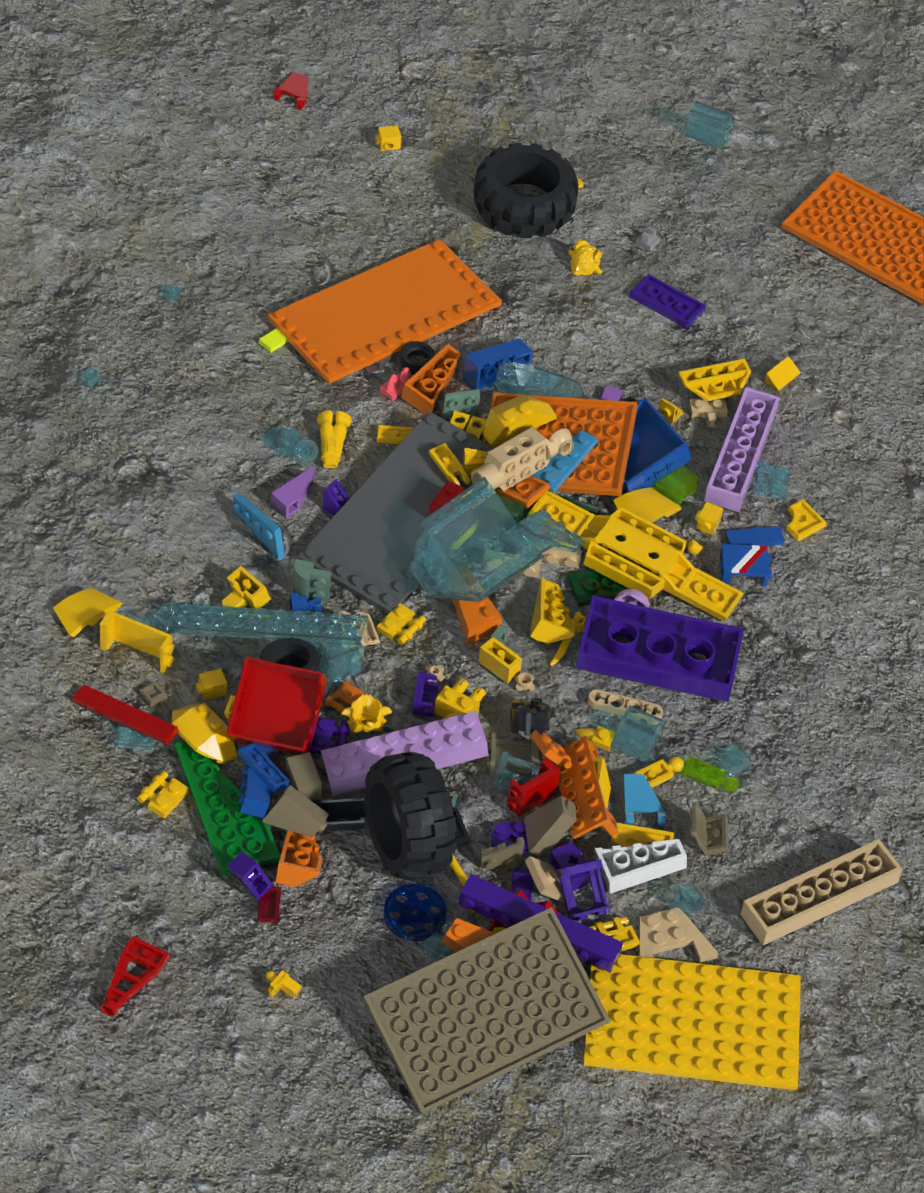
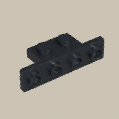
(344, 813)

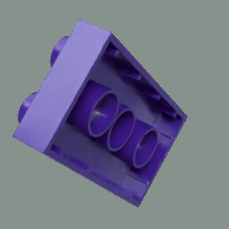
(660, 648)

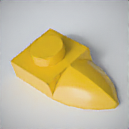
(598, 737)

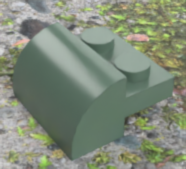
(311, 581)

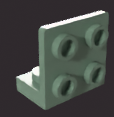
(463, 401)

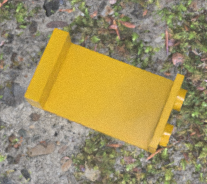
(138, 636)

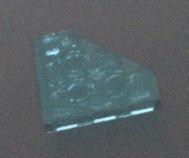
(543, 527)

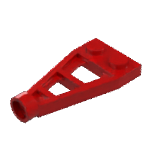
(143, 954)

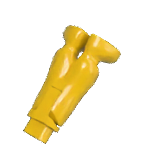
(332, 437)

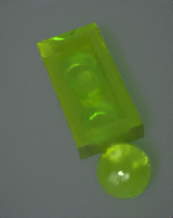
(709, 775)

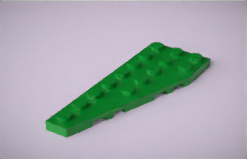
(220, 813)

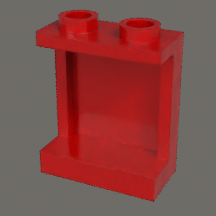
(536, 791)

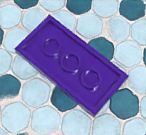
(667, 301)

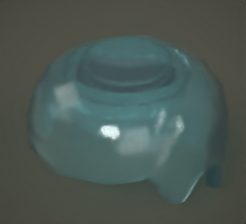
(689, 899)

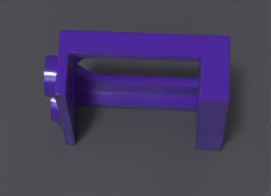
(600, 901)

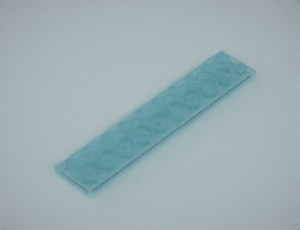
(269, 624)

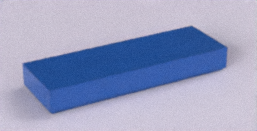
(756, 536)
(264, 767)

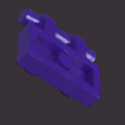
(324, 733)

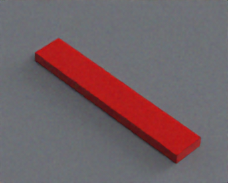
(125, 714)

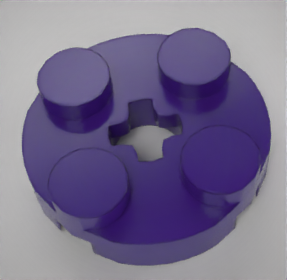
(509, 830)

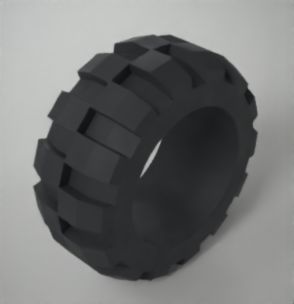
(520, 213)
(410, 816)

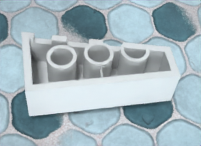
(640, 863)

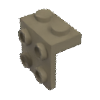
(709, 832)

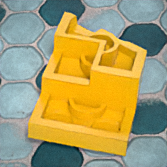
(647, 504)
(84, 609)

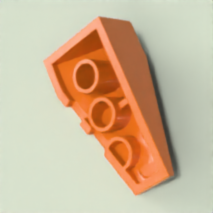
(298, 860)

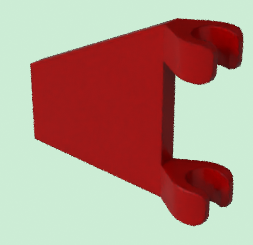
(296, 86)

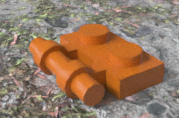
(551, 749)

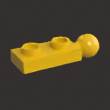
(660, 771)

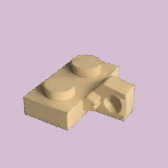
(708, 410)

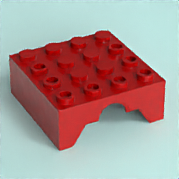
(276, 706)

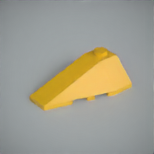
(550, 616)

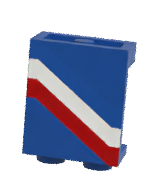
(745, 561)

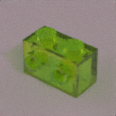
(678, 484)

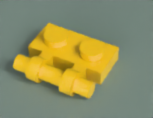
(397, 620)
(169, 796)
(624, 934)

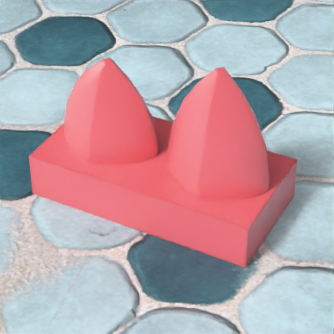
(394, 386)

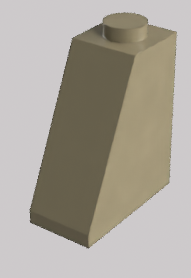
(296, 814)
(548, 825)

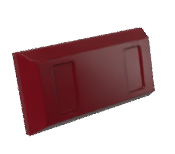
(269, 906)

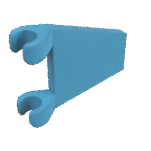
(641, 799)

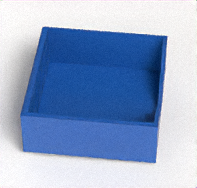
(654, 449)

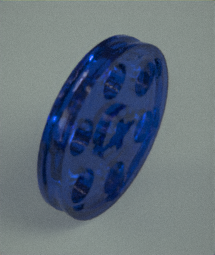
(412, 903)

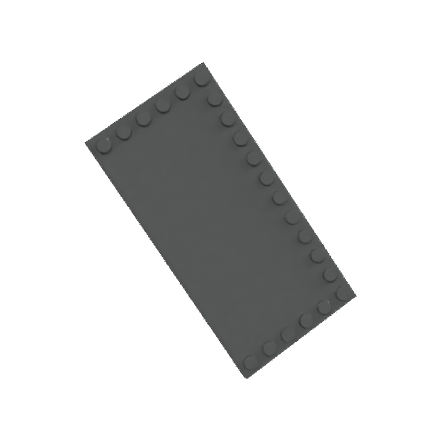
(377, 529)

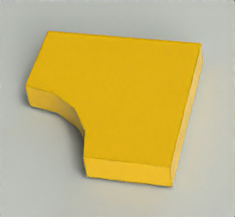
(804, 520)

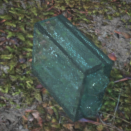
(709, 125)

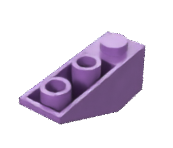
(291, 496)

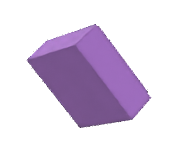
(612, 394)

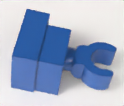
(300, 603)

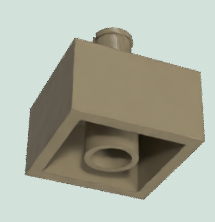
(303, 776)

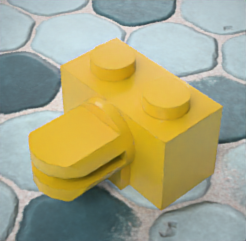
(245, 590)

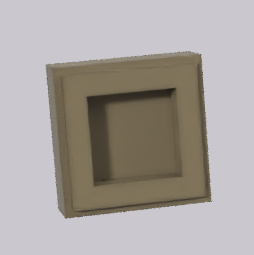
(153, 694)

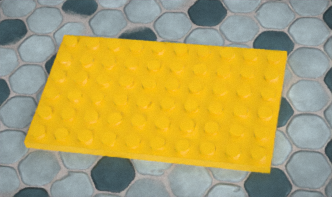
(697, 1022)

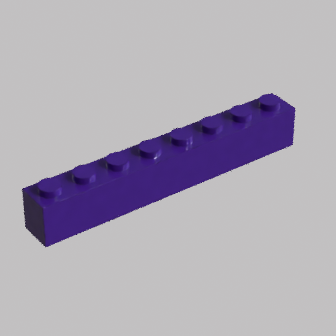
(511, 909)

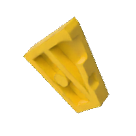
(473, 459)

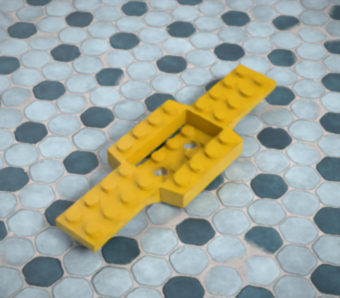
(641, 537)

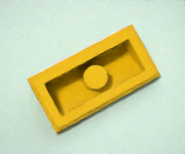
(781, 374)

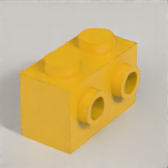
(500, 660)

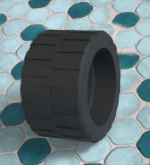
(292, 653)

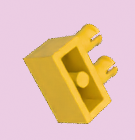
(454, 700)

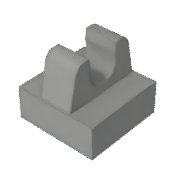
(648, 239)

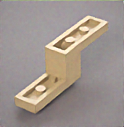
(557, 556)

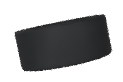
(415, 347)

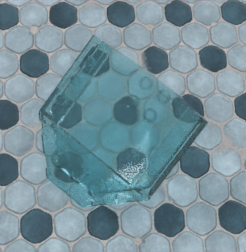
(471, 547)

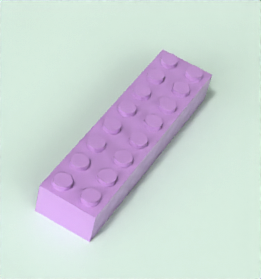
(742, 449)
(443, 741)

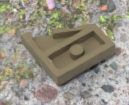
(502, 855)

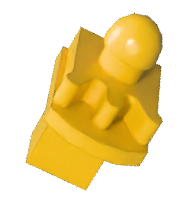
(282, 982)

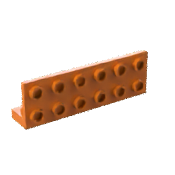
(582, 787)

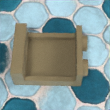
(520, 749)

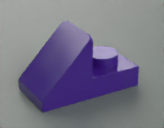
(522, 881)

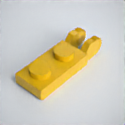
(448, 464)

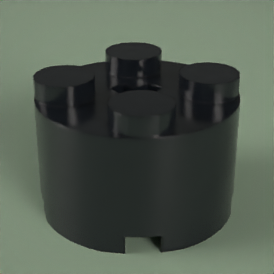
(529, 716)

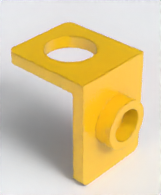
(668, 411)

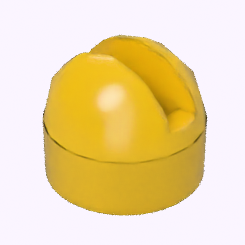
(694, 547)

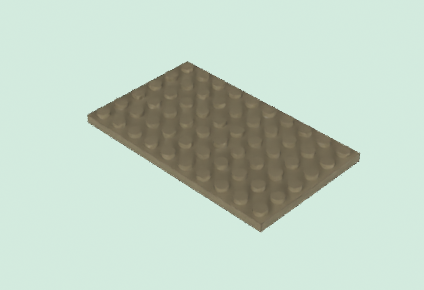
(486, 1010)

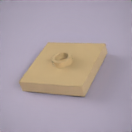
(545, 878)

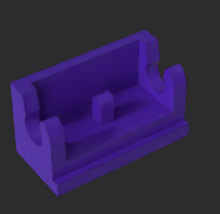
(425, 695)

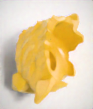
(585, 259)
(366, 714)

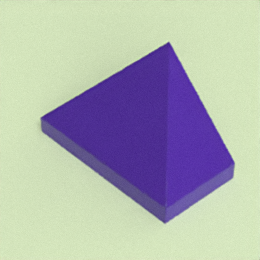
(334, 498)

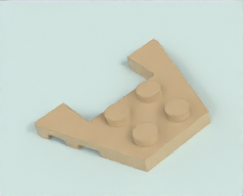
(671, 931)

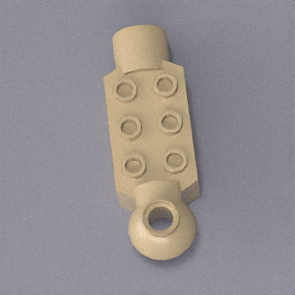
(522, 457)

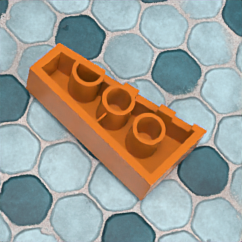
(430, 382)
(477, 619)

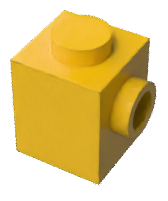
(388, 138)
(708, 518)
(212, 684)

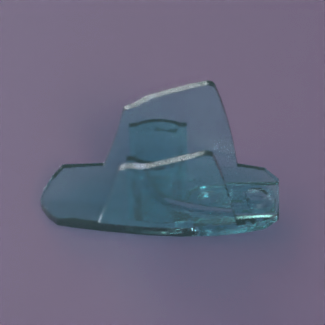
(535, 381)

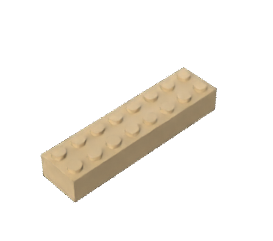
(820, 891)

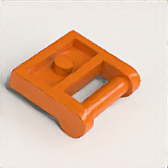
(345, 694)

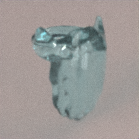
(163, 617)

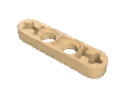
(623, 700)

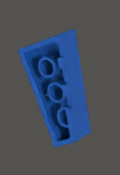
(482, 366)

